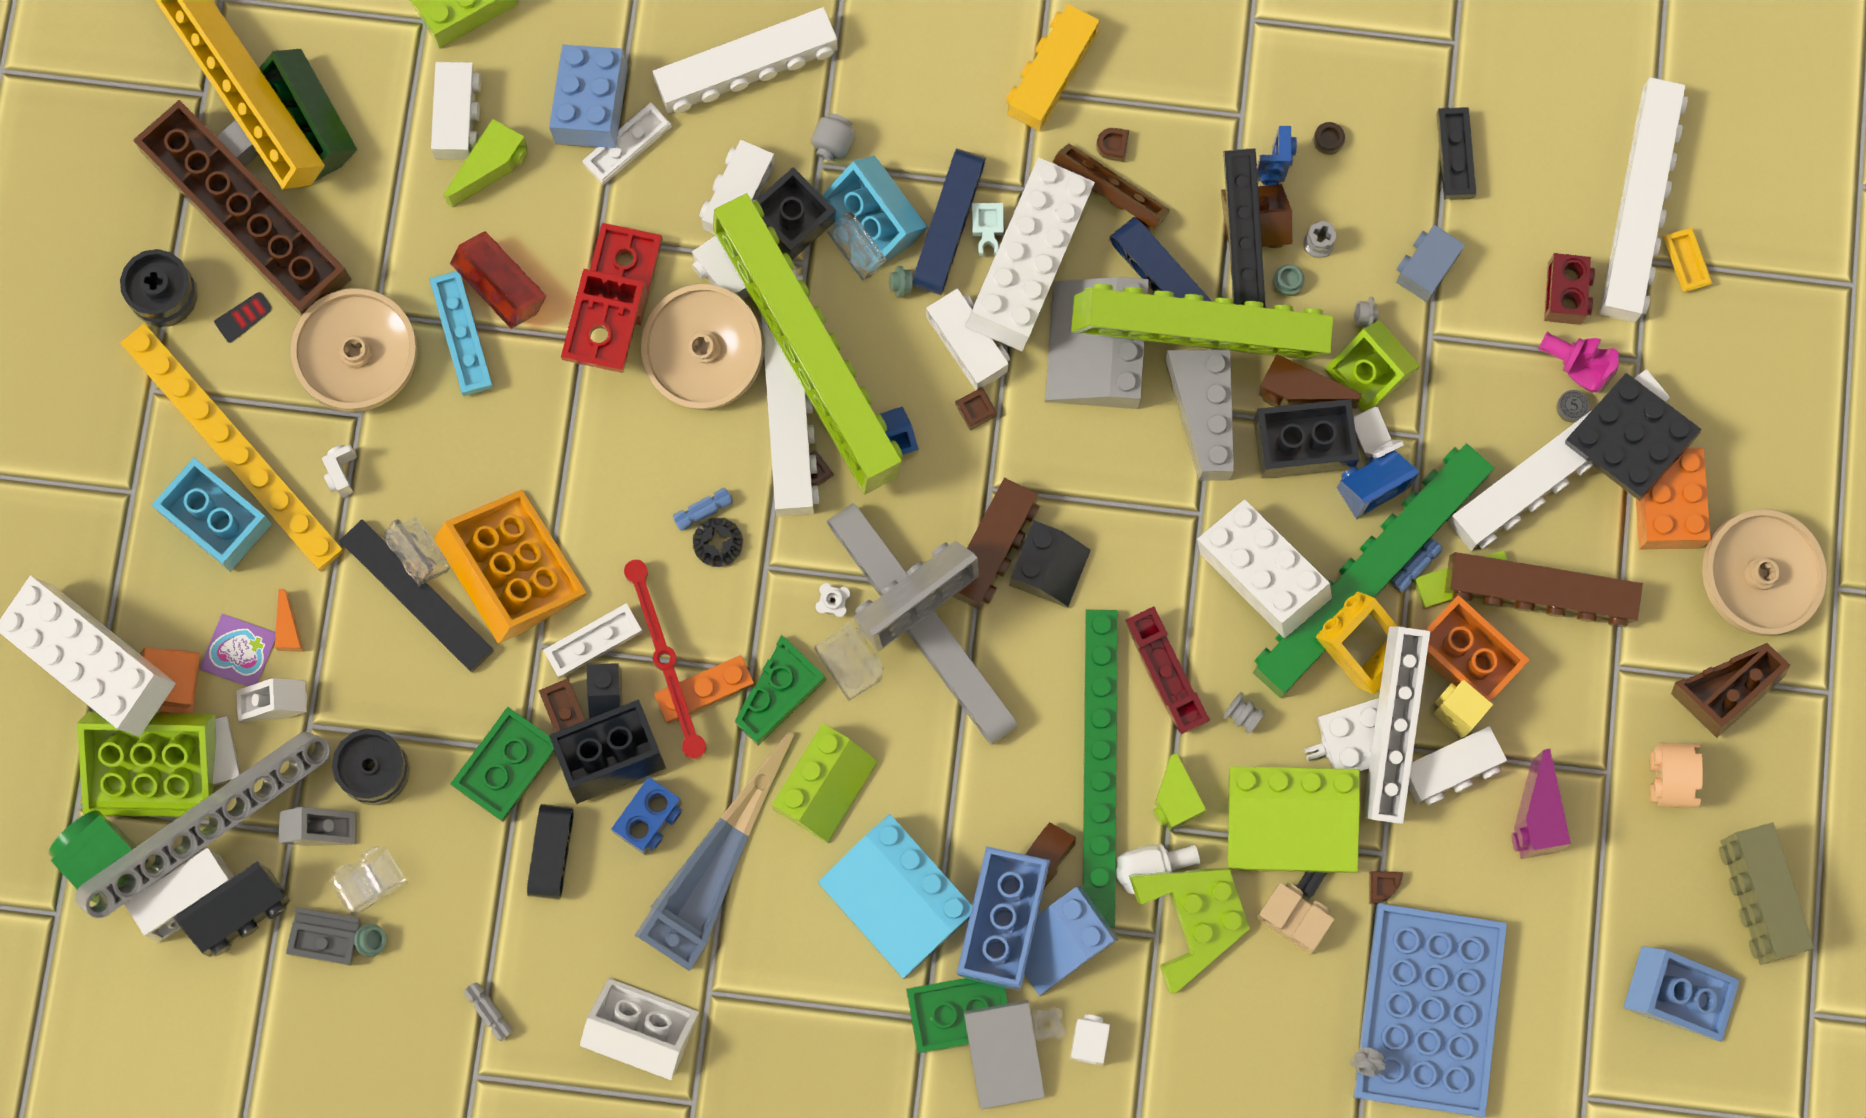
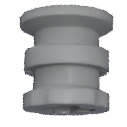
(1316, 248)
(1244, 713)

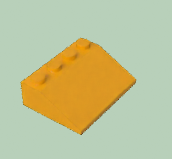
(509, 565)

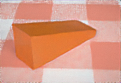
(287, 633)

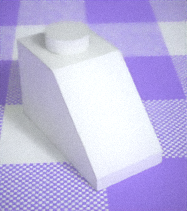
(271, 700)

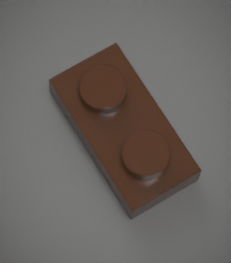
(561, 705)

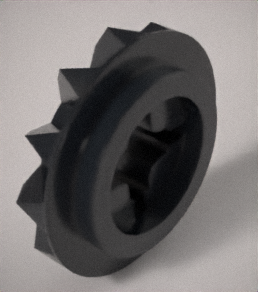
(708, 553)

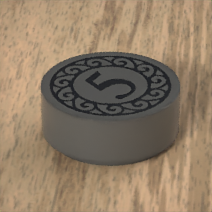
(1572, 406)

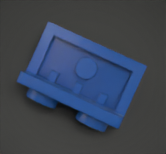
(1274, 168)

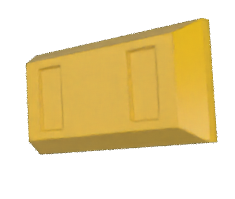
(1687, 259)

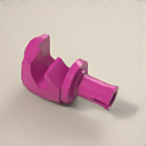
(1583, 360)

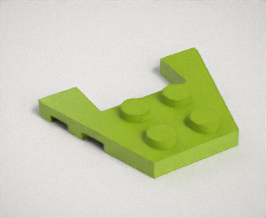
(1207, 914)

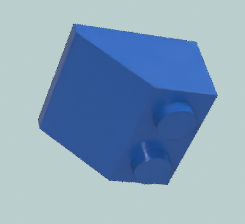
(1376, 482)

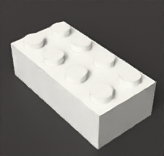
(1264, 568)

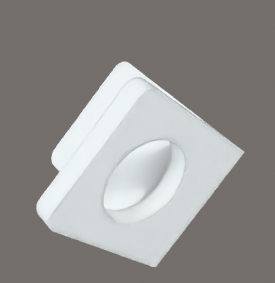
(1373, 434)

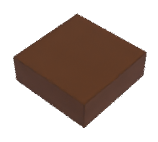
(976, 408)

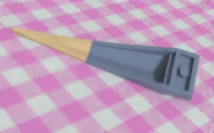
(691, 901)

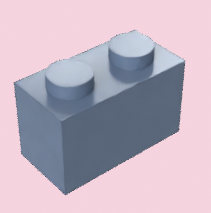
(1429, 263)

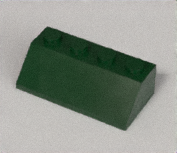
(309, 106)

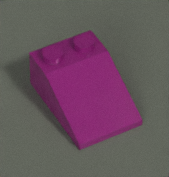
(1541, 817)

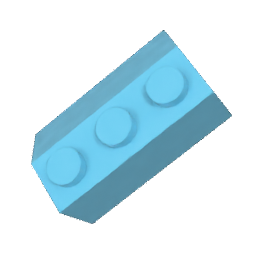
(877, 205)

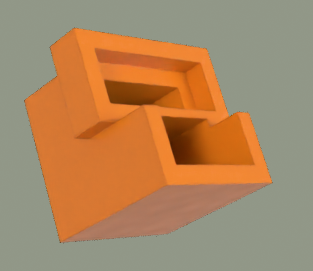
(182, 669)

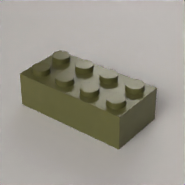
(1765, 894)

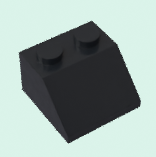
(1049, 564)

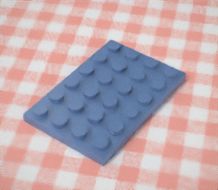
(1432, 1009)

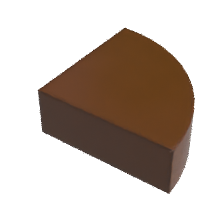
(1383, 885)

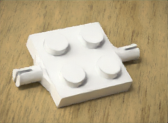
(1347, 736)

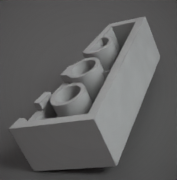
(1205, 401)

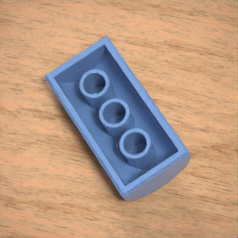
(1003, 918)

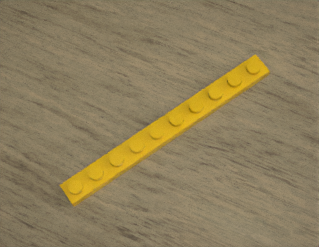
(232, 447)

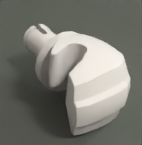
(1153, 859)

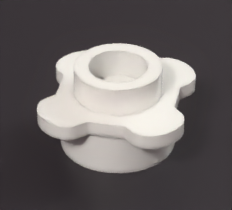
(828, 592)

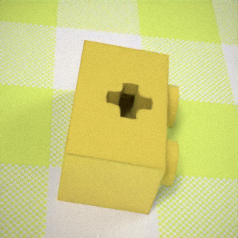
(1461, 708)

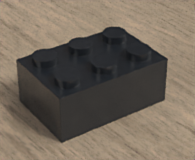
(1306, 438)

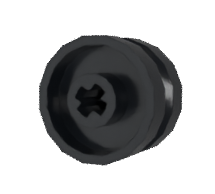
(158, 288)
(352, 762)

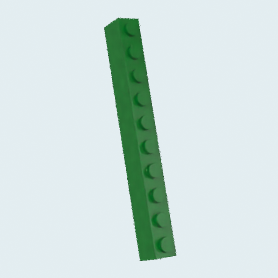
(1378, 563)

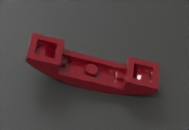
(1166, 671)

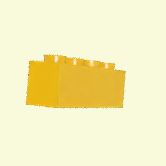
(1053, 66)

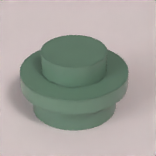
(1288, 280)
(900, 281)
(370, 940)

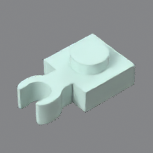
(987, 222)

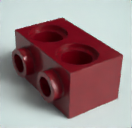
(1561, 287)

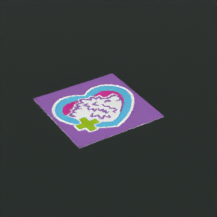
(238, 651)

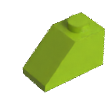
(1177, 797)

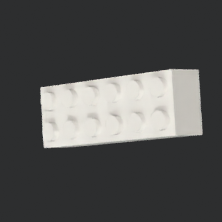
(1030, 254)
(85, 656)

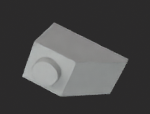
(316, 827)

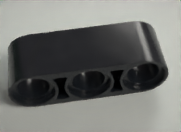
(550, 851)

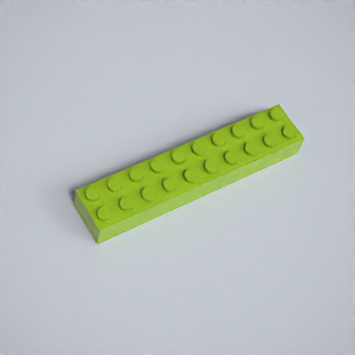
(806, 343)

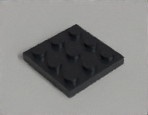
(1633, 436)

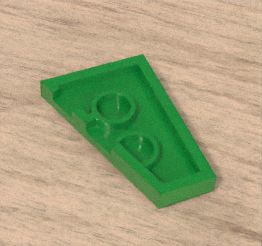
(780, 690)

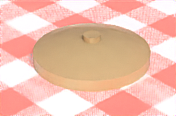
(702, 346)
(353, 350)
(1764, 572)

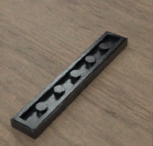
(1244, 226)
(419, 600)

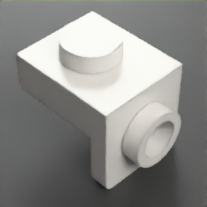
(336, 477)

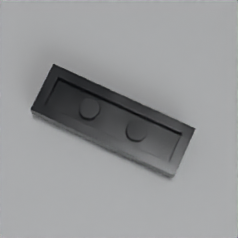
(1456, 153)

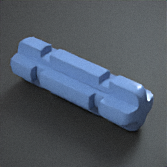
(702, 509)
(1416, 565)

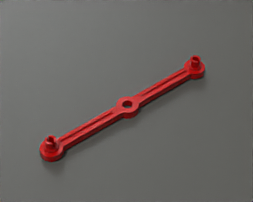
(693, 745)

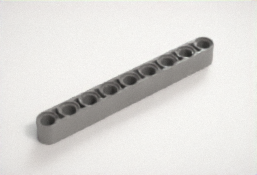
(928, 634)
(189, 824)

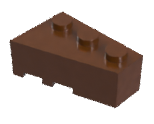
(1730, 689)

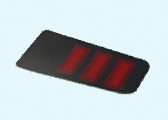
(242, 316)

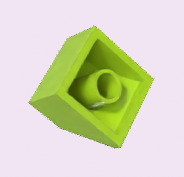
(1373, 365)

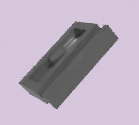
(323, 936)

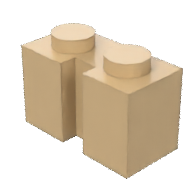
(1296, 918)

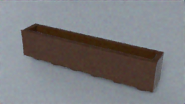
(1543, 588)

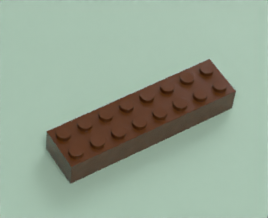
(241, 208)

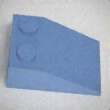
(1066, 939)
(1681, 993)

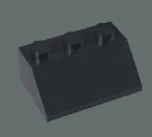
(607, 751)
(233, 910)

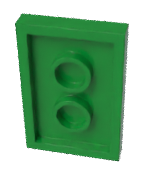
(504, 764)
(940, 1008)

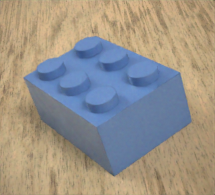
(588, 96)

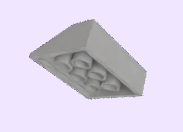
(1091, 367)
(916, 595)

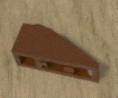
(1294, 384)

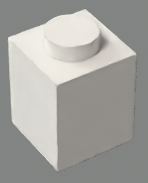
(1090, 1040)

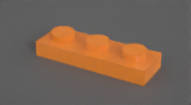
(707, 687)

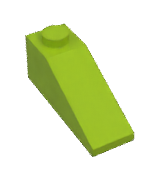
(489, 160)

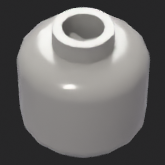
(833, 137)

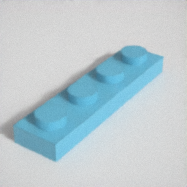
(461, 333)

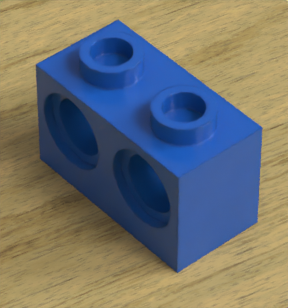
(639, 812)

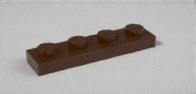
(1116, 189)

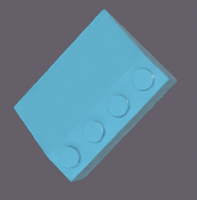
(896, 896)

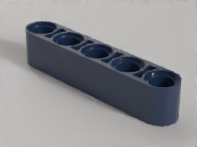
(948, 221)
(1152, 260)

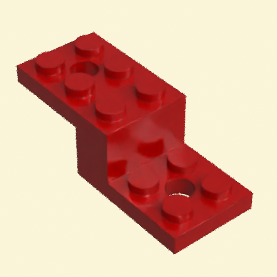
(611, 298)

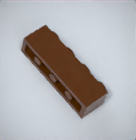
(995, 538)

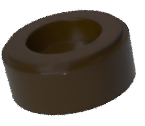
(1329, 138)

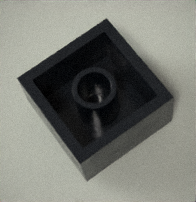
(795, 212)

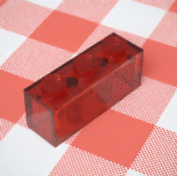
(498, 279)

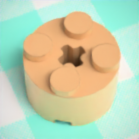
(1677, 775)

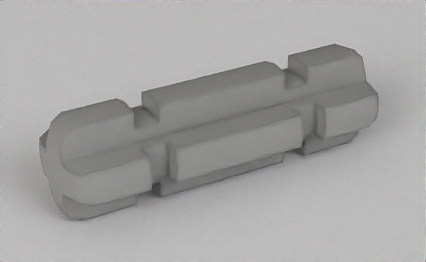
(488, 1011)

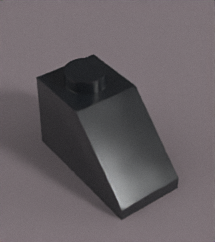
(604, 688)

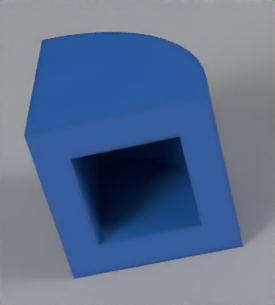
(900, 429)

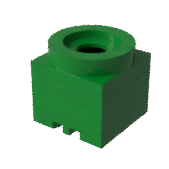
(89, 848)

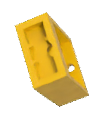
(1342, 625)

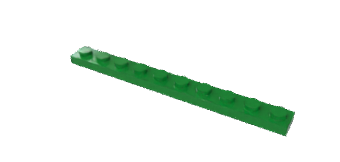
(1100, 760)

